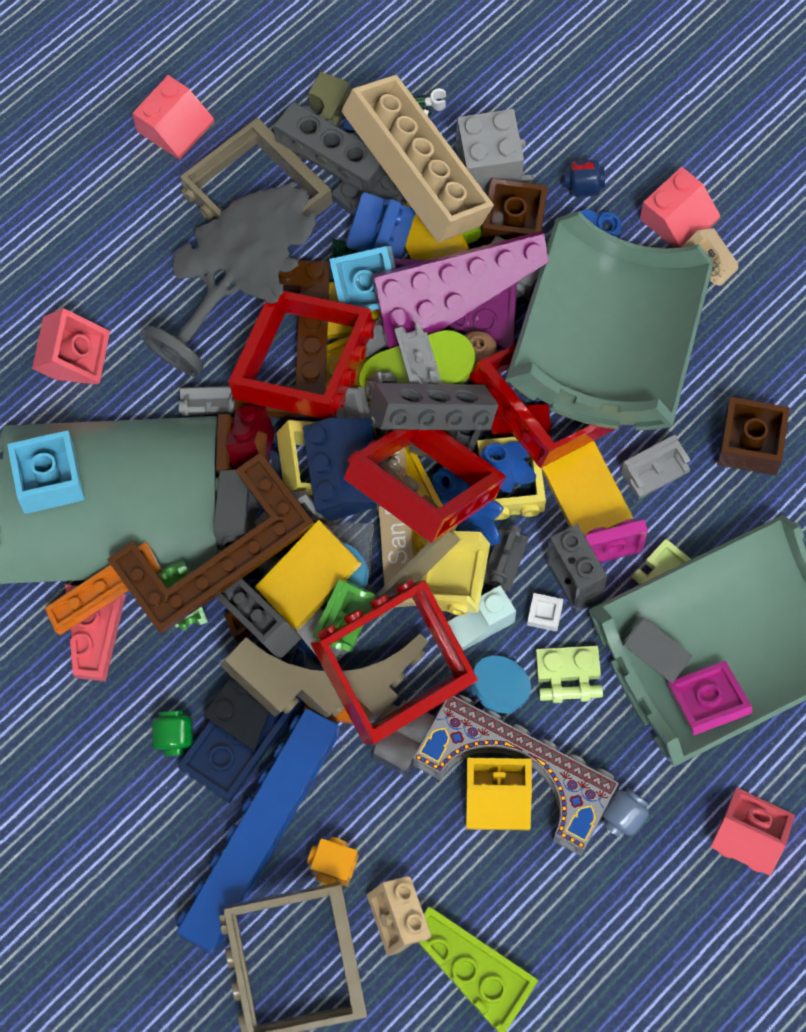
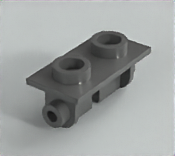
(505, 559)

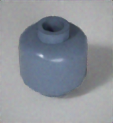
(625, 813)

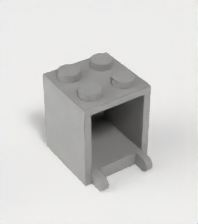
(491, 147)

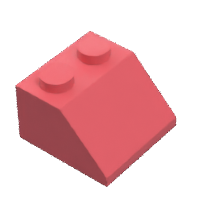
(172, 117)
(679, 209)
(71, 348)
(753, 832)

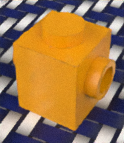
(333, 861)

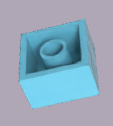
(354, 275)
(45, 472)

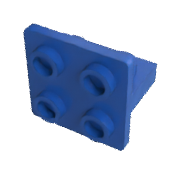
(380, 224)

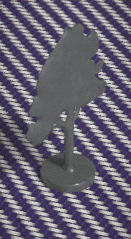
(251, 247)

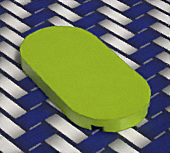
(451, 351)

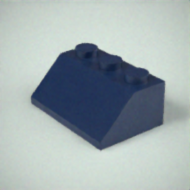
(327, 450)

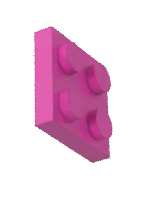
(619, 541)
(710, 698)

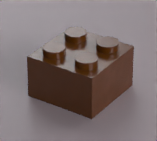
(516, 210)
(753, 436)

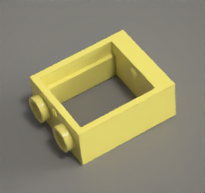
(288, 437)
(525, 505)

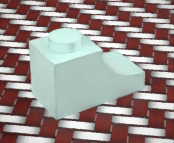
(493, 615)

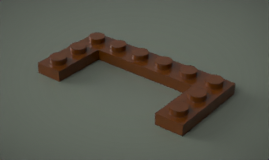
(313, 280)
(170, 606)

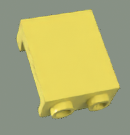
(460, 574)

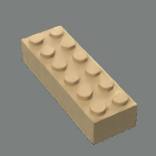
(417, 158)

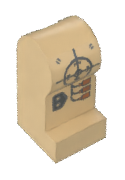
(712, 244)

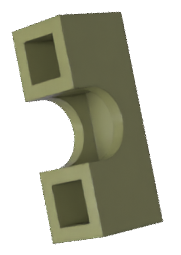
(328, 97)

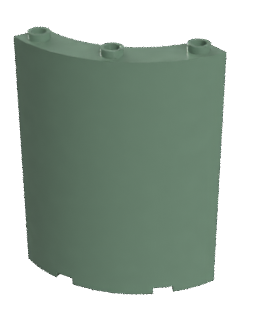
(610, 327)
(139, 486)
(724, 605)

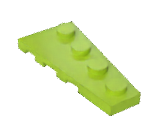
(479, 972)

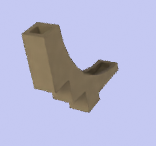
(277, 682)

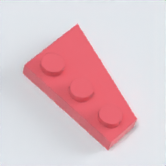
(94, 640)

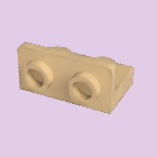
(398, 915)

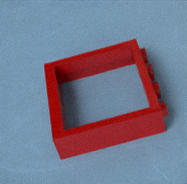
(325, 406)
(519, 418)
(405, 503)
(462, 672)

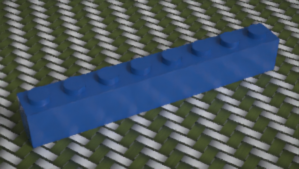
(260, 829)

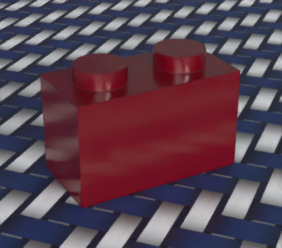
(250, 435)

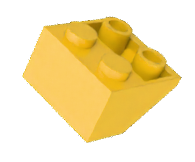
(498, 794)

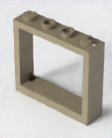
(235, 147)
(427, 557)
(236, 958)

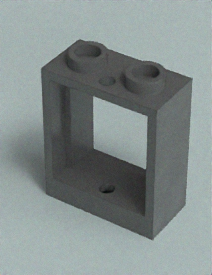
(234, 510)
(573, 559)

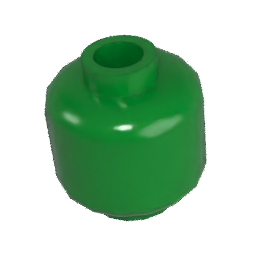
(172, 732)

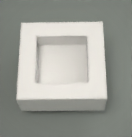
(545, 612)

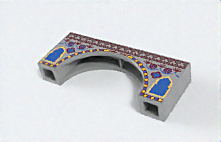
(467, 731)

